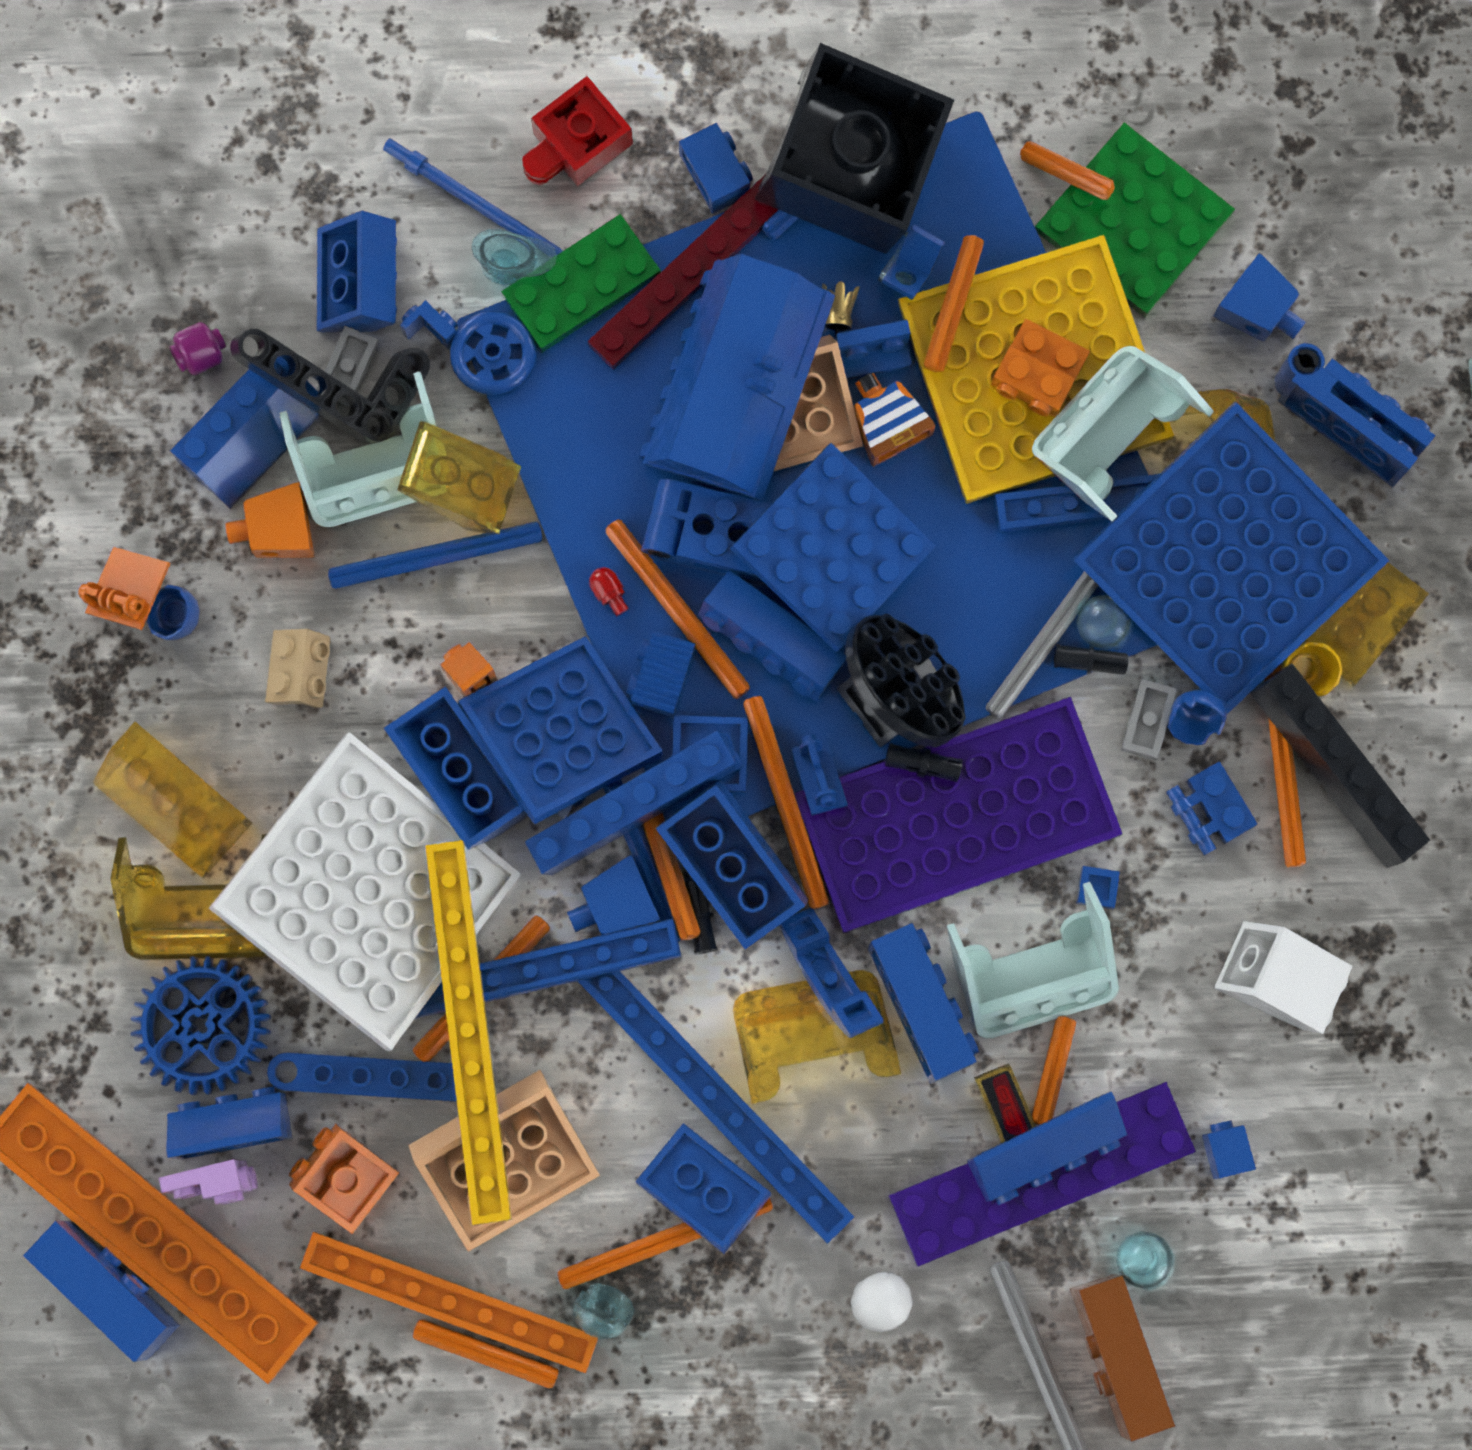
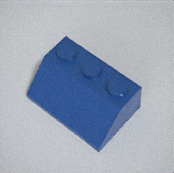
(356, 273)
(228, 1124)

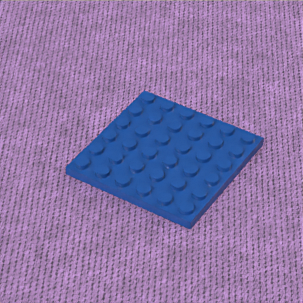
(1231, 558)

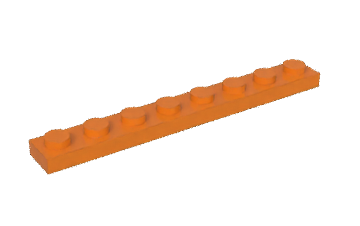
(449, 1302)

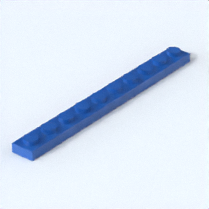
(719, 1103)

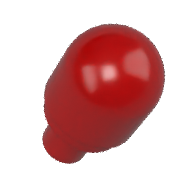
(608, 589)

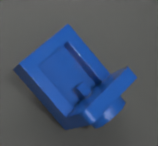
(438, 324)

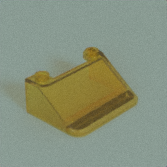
(792, 1027)

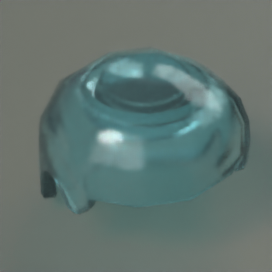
(1104, 624)
(1145, 1260)
(603, 1311)

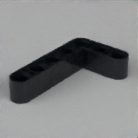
(332, 389)

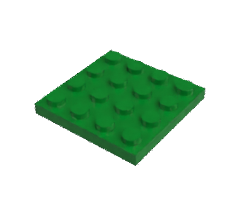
(1150, 222)

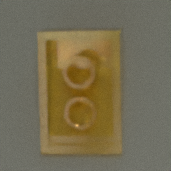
(459, 479)
(1370, 620)

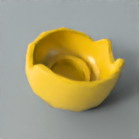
(1317, 665)

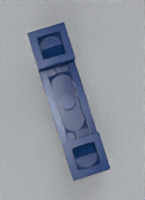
(827, 975)

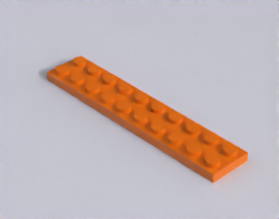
(151, 1234)

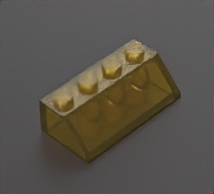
(170, 800)

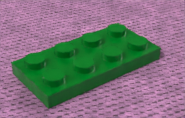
(582, 283)

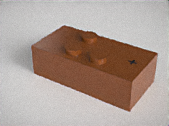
(1121, 1357)

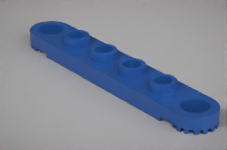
(366, 1077)

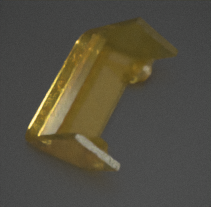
(170, 920)

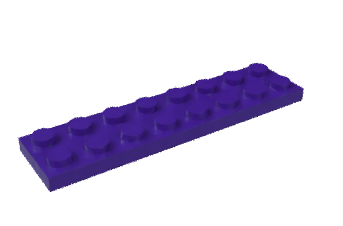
(953, 1214)

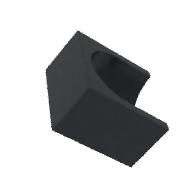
(847, 157)

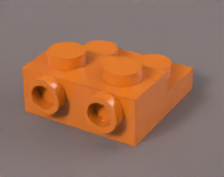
(1039, 369)
(341, 1177)

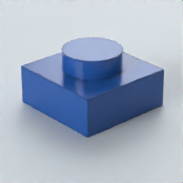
(1103, 882)

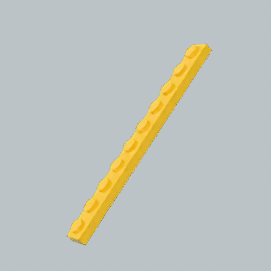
(468, 1033)

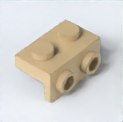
(298, 667)

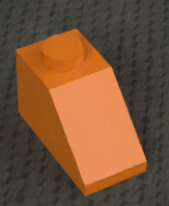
(467, 669)

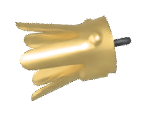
(840, 313)

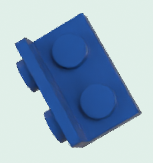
(875, 349)

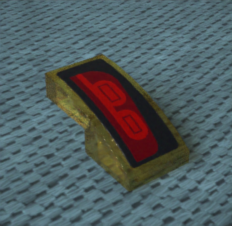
(1004, 1102)

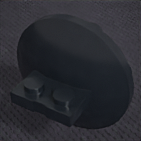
(897, 685)

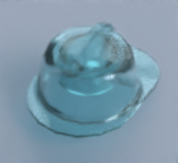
(510, 256)

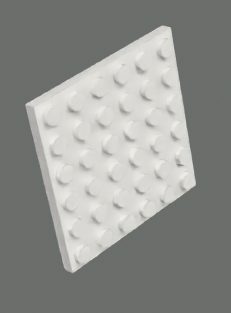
(347, 891)

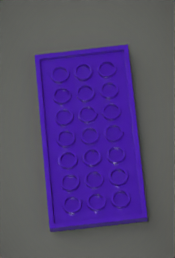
(912, 840)

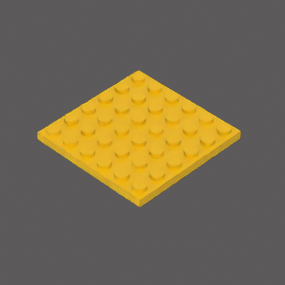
(1062, 290)

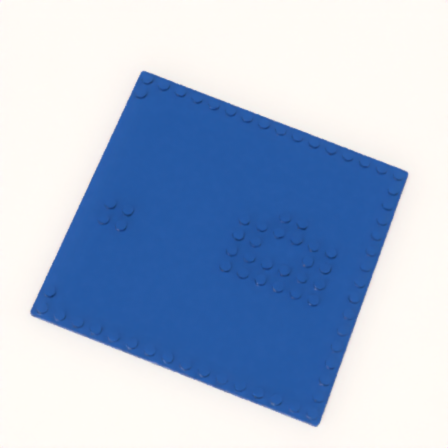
(976, 593)

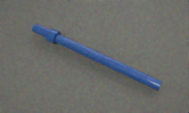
(418, 164)

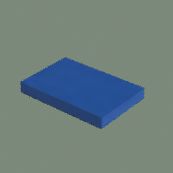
(703, 1188)

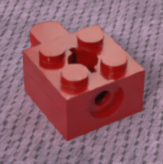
(563, 131)

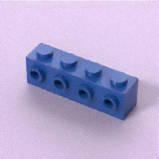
(771, 635)

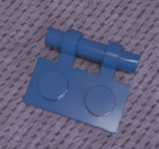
(1221, 804)

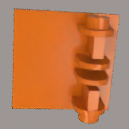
(125, 588)

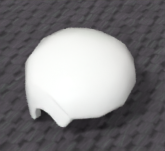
(881, 1302)

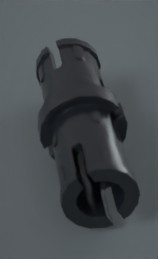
(923, 762)

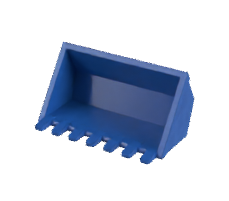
(738, 376)

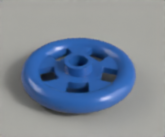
(483, 325)

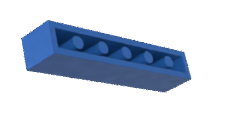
(634, 803)

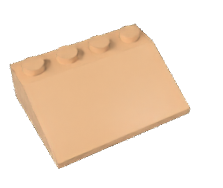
(823, 410)
(540, 1159)

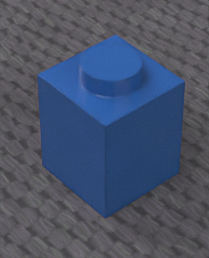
(1228, 1150)

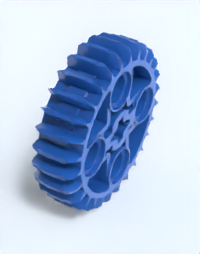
(184, 1030)

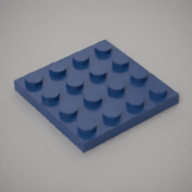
(832, 546)
(560, 729)

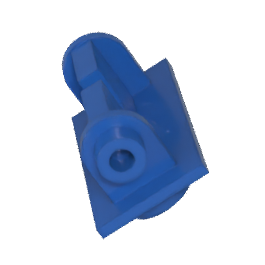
(818, 775)

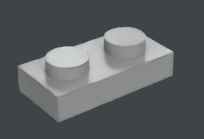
(351, 359)
(1148, 719)

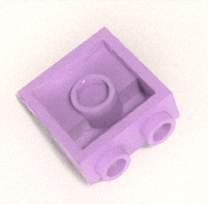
(220, 1181)

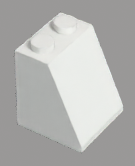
(1284, 976)

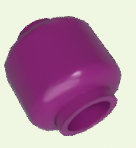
(197, 348)

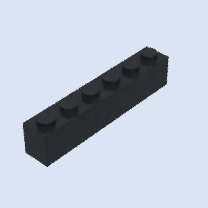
(1340, 766)

